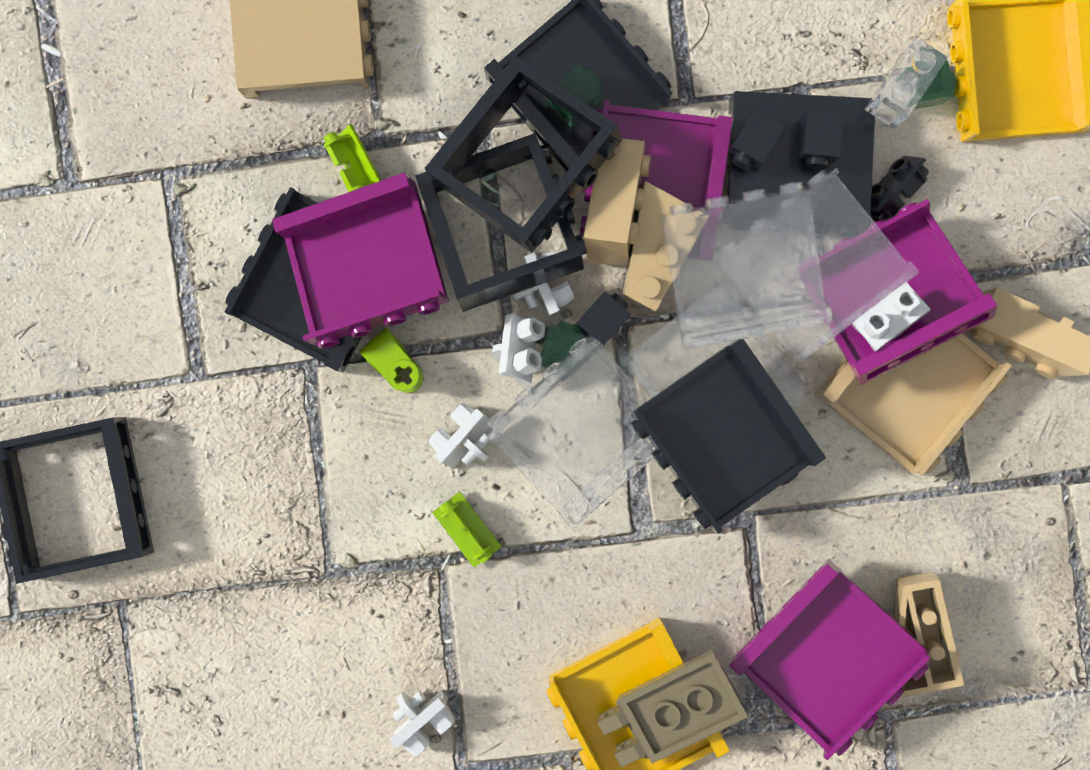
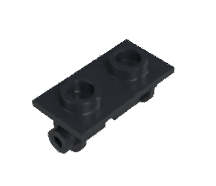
(904, 176)

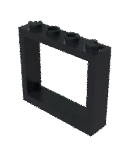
(481, 122)
(518, 278)
(125, 480)

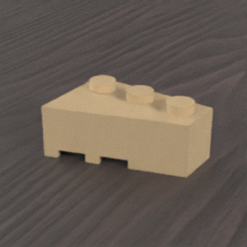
(614, 205)
(648, 269)
(1035, 337)
(923, 613)

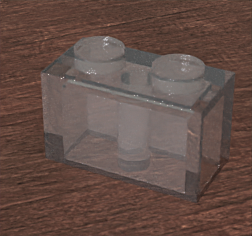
(906, 83)

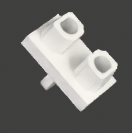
(552, 298)
(891, 317)
(517, 350)
(466, 441)
(410, 732)

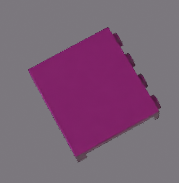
(684, 151)
(363, 260)
(942, 284)
(832, 659)

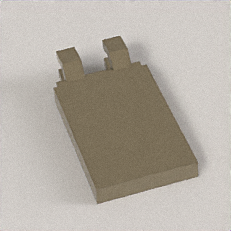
(674, 710)

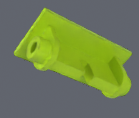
(349, 151)
(467, 529)

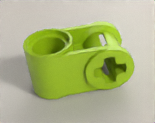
(389, 358)

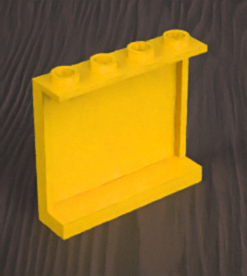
(1021, 67)
(594, 686)

